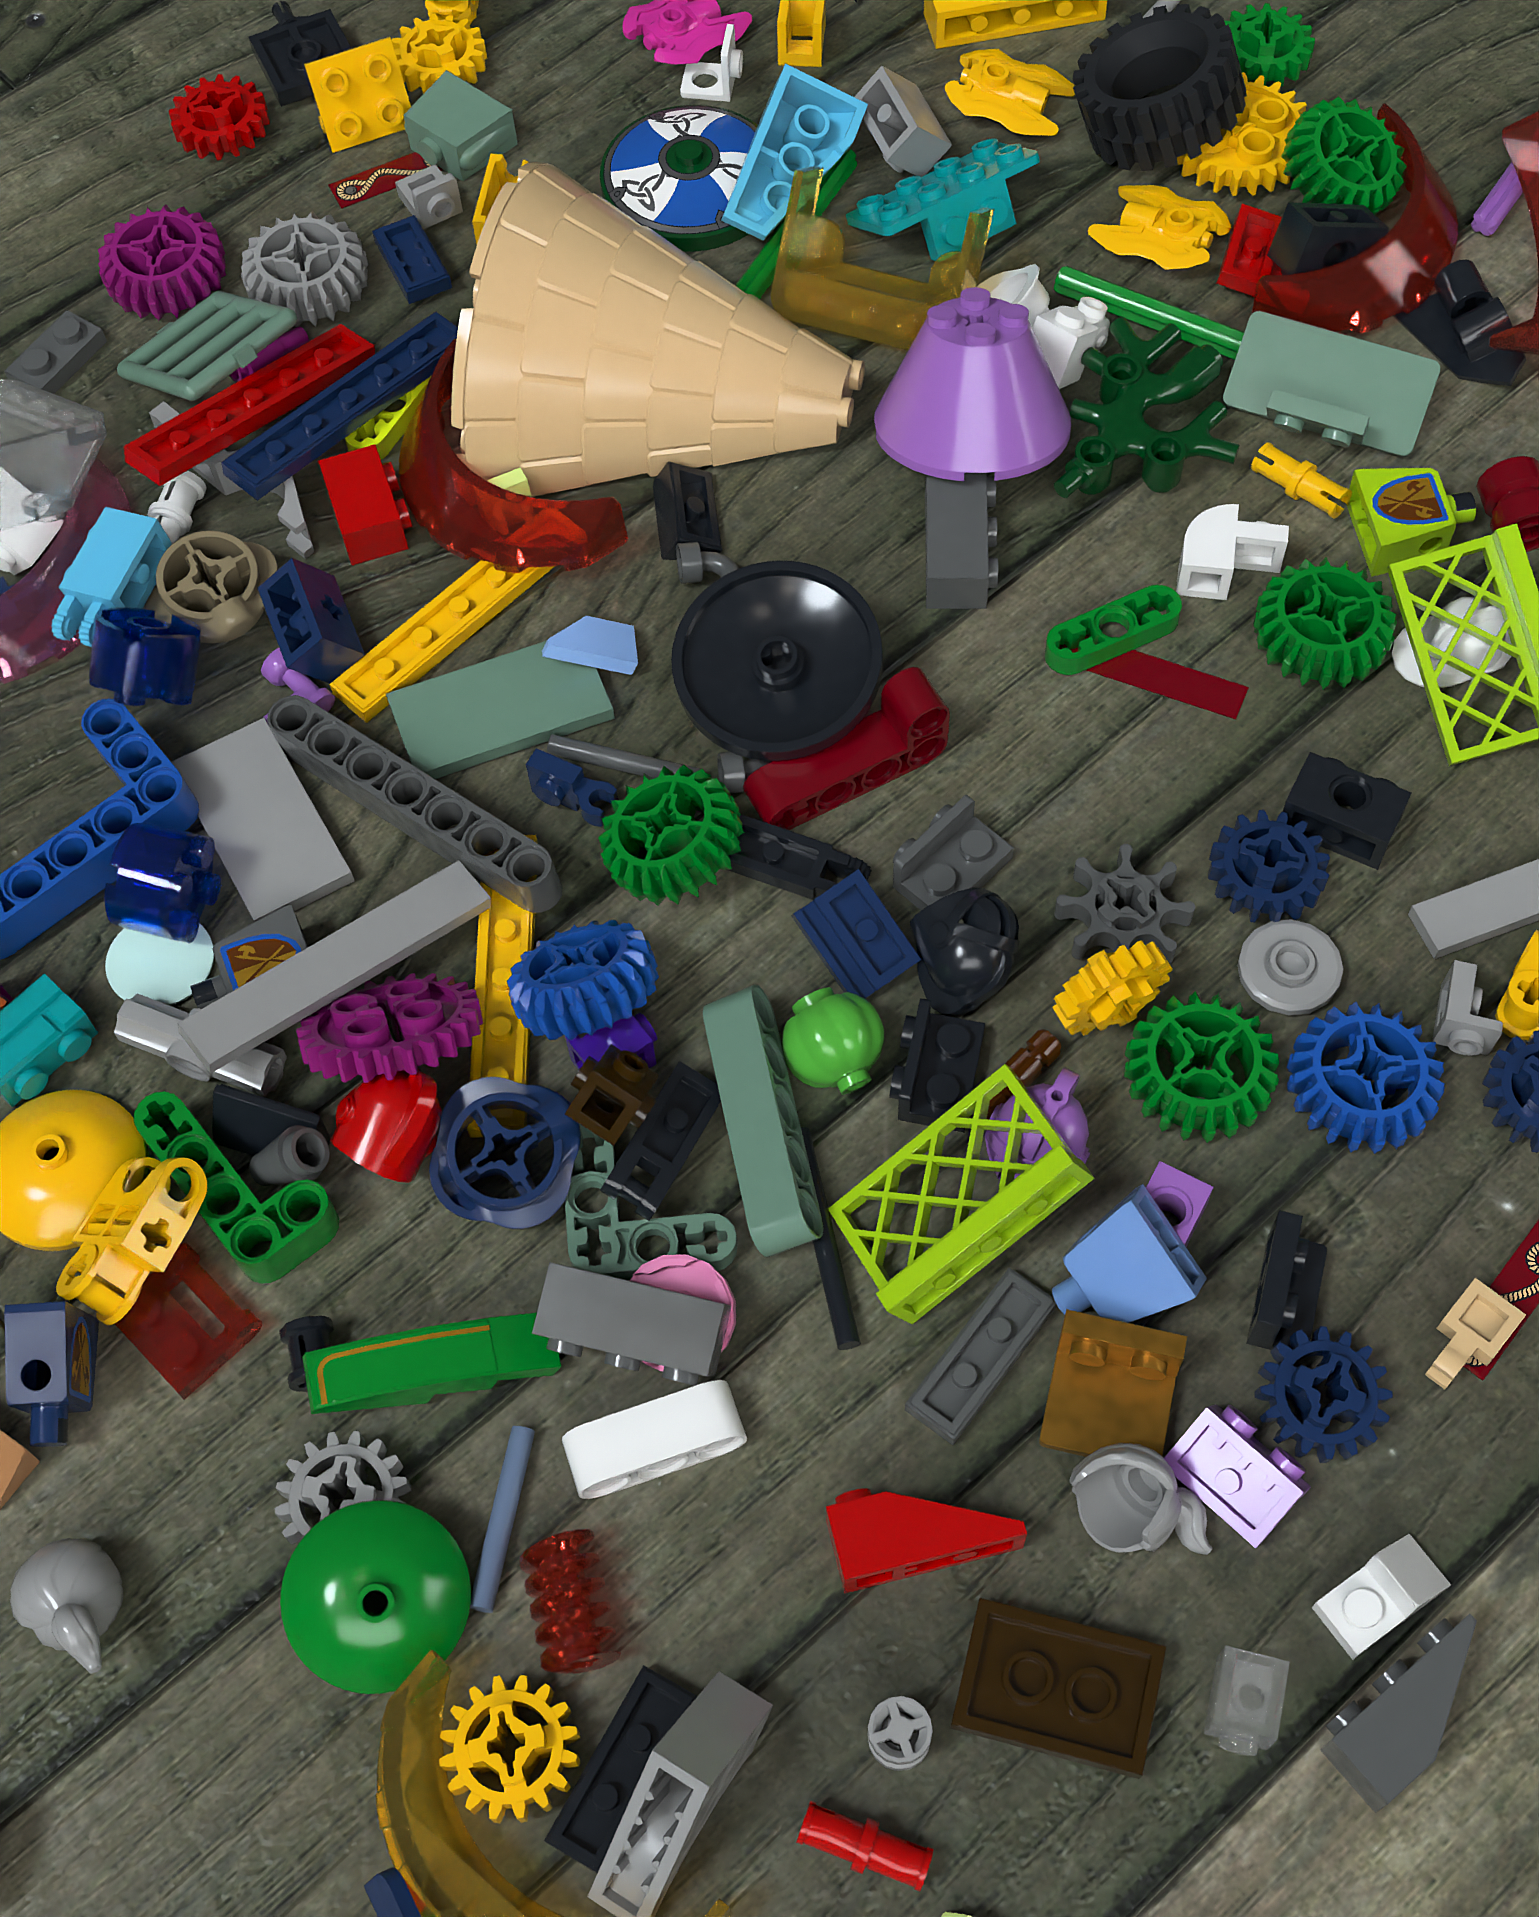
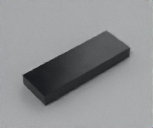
(610, 1777)

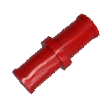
(865, 1846)

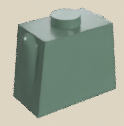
(459, 126)

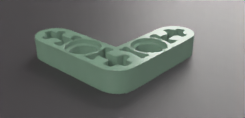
(623, 1238)

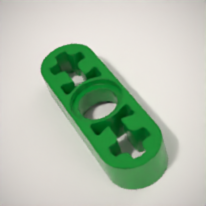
(1100, 647)

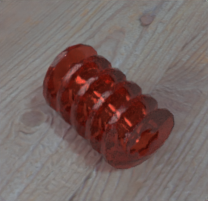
(565, 1605)

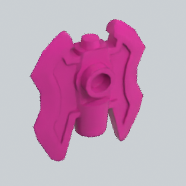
(682, 28)

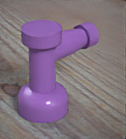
(278, 674)

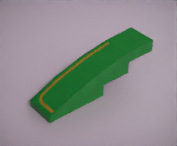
(426, 1362)

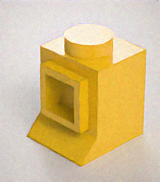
(801, 19)

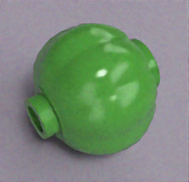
(833, 1040)

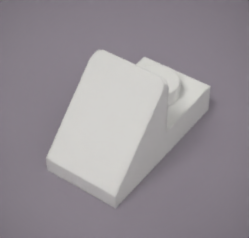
(1380, 1595)

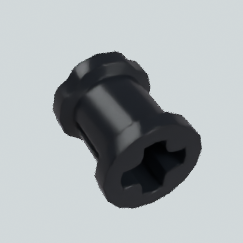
(304, 1336)

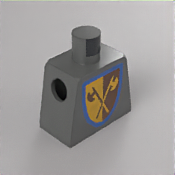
(251, 953)

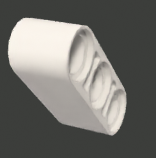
(653, 1439)

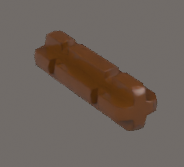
(1028, 1062)

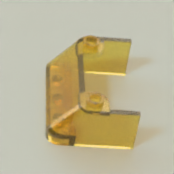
(825, 293)

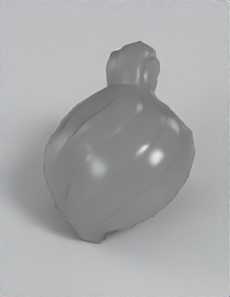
(1134, 1503)
(68, 1597)

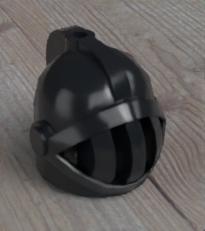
(967, 959)

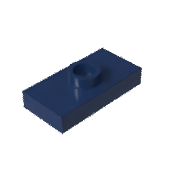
(412, 259)

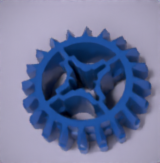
(583, 979)
(1381, 1052)

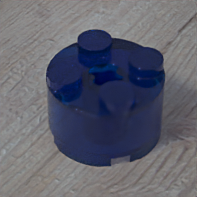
(144, 656)
(162, 881)

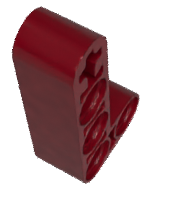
(882, 747)

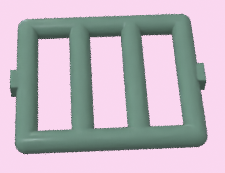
(206, 344)

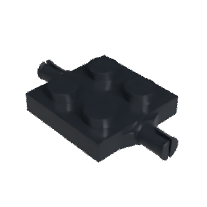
(291, 45)

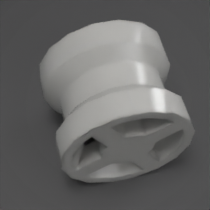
(896, 1721)

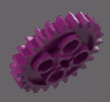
(354, 1034)

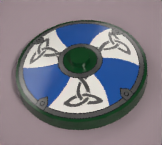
(679, 172)

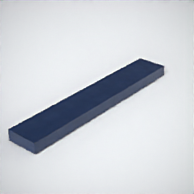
(340, 408)

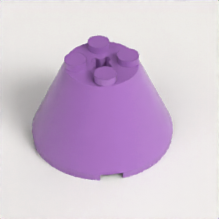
(974, 394)

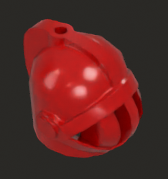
(389, 1124)

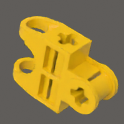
(123, 1251)

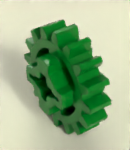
(1271, 43)

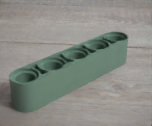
(762, 1122)

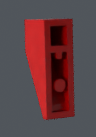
(904, 1536)

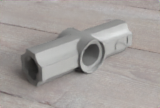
(154, 1029)

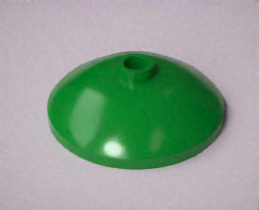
(365, 1550)

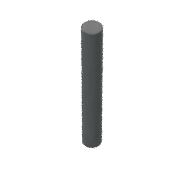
(609, 757)

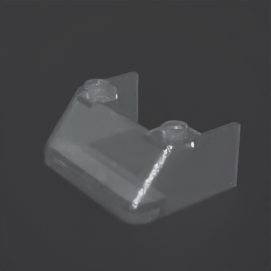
(43, 452)

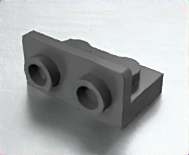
(949, 856)

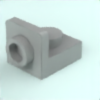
(1457, 1014)

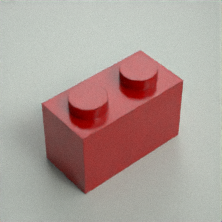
(365, 505)

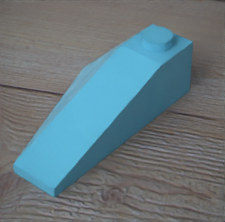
(800, 128)

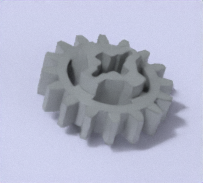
(347, 1473)

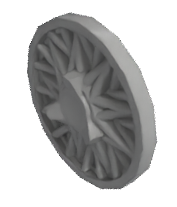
(1290, 967)

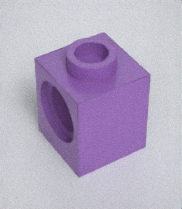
(1181, 1196)

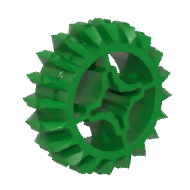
(1343, 156)
(1316, 636)
(679, 849)
(1182, 1034)

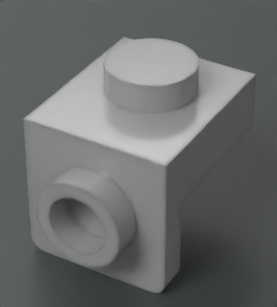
(430, 196)

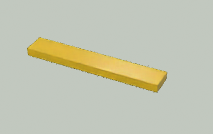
(430, 636)
(504, 1043)

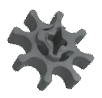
(1123, 907)

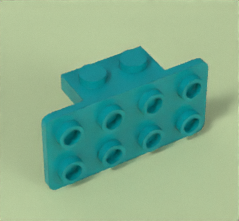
(947, 197)

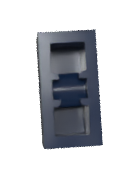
(310, 621)

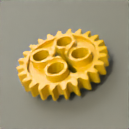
(1254, 147)

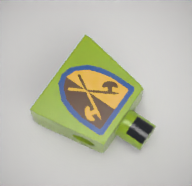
(1404, 514)

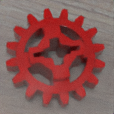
(219, 117)

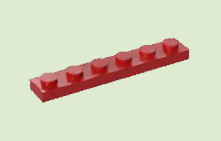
(247, 405)

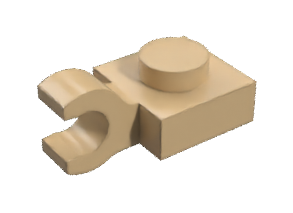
(1477, 1327)

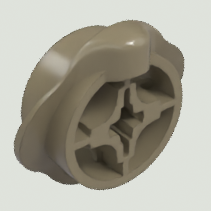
(228, 568)

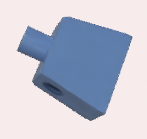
(1129, 1264)

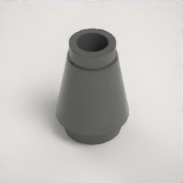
(292, 1156)

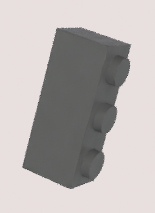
(959, 541)
(631, 1323)

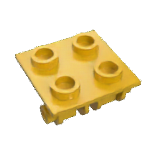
(359, 94)

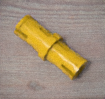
(1301, 480)

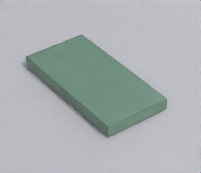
(496, 709)

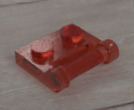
(172, 1337)

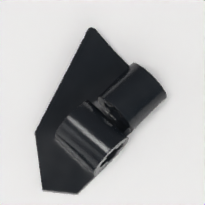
(1459, 324)

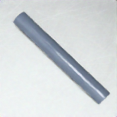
(501, 1519)

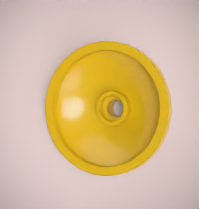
(51, 1198)

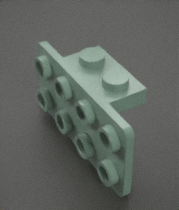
(1331, 384)

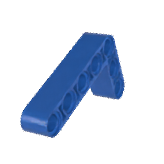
(54, 866)

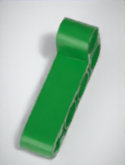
(250, 1220)

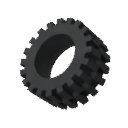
(1152, 55)

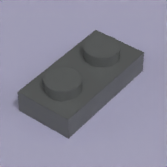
(57, 353)

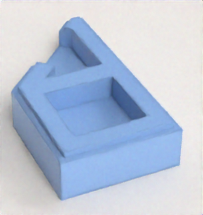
(595, 644)

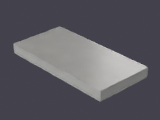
(263, 821)

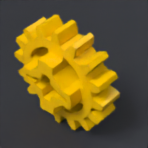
(437, 47)
(1112, 988)
(481, 1753)

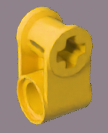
(1520, 1003)

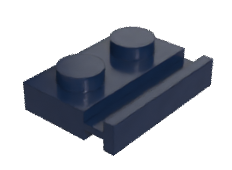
(856, 936)

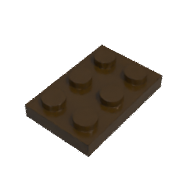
(1059, 1688)

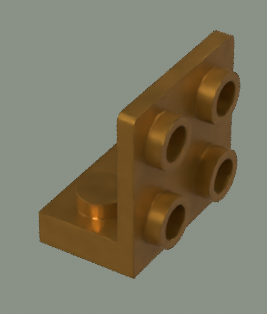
(1110, 1385)

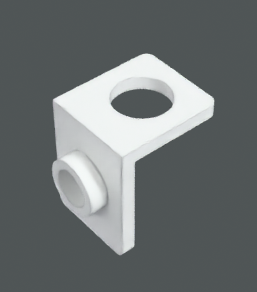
(726, 72)

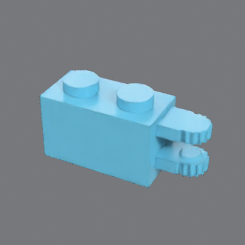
(110, 571)

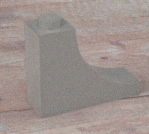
(677, 1796)

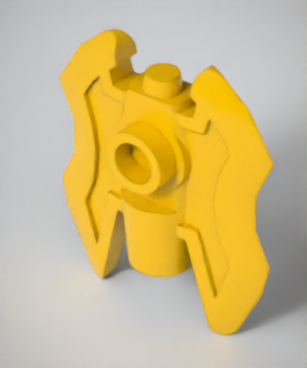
(1007, 91)
(1163, 227)

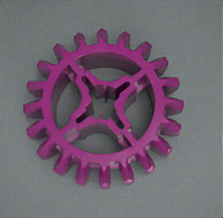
(162, 262)

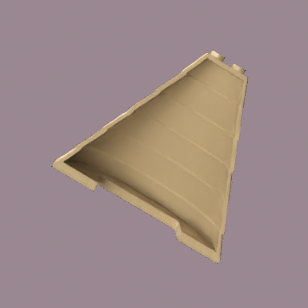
(620, 352)

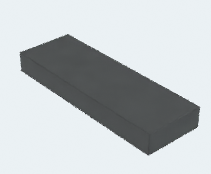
(980, 1356)

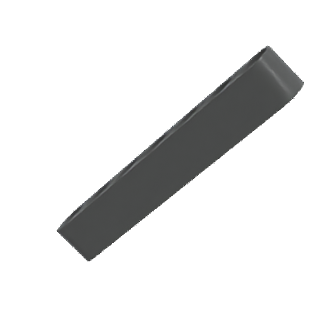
(351, 759)

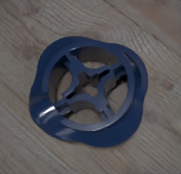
(475, 1102)

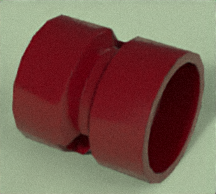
(1512, 496)

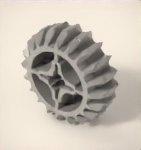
(306, 266)

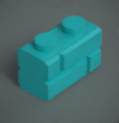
(37, 1037)

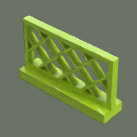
(1519, 605)
(974, 1238)

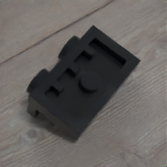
(938, 1064)
(1287, 1284)

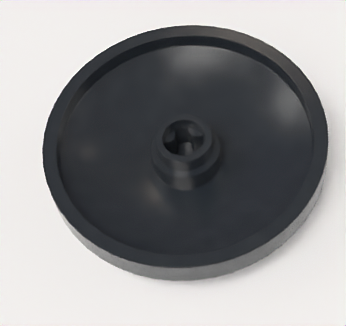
(777, 660)

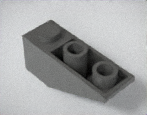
(1403, 1727)

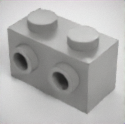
(902, 123)

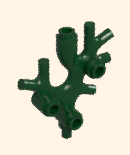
(1126, 394)

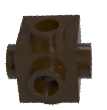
(612, 1093)

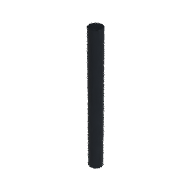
(830, 1263)

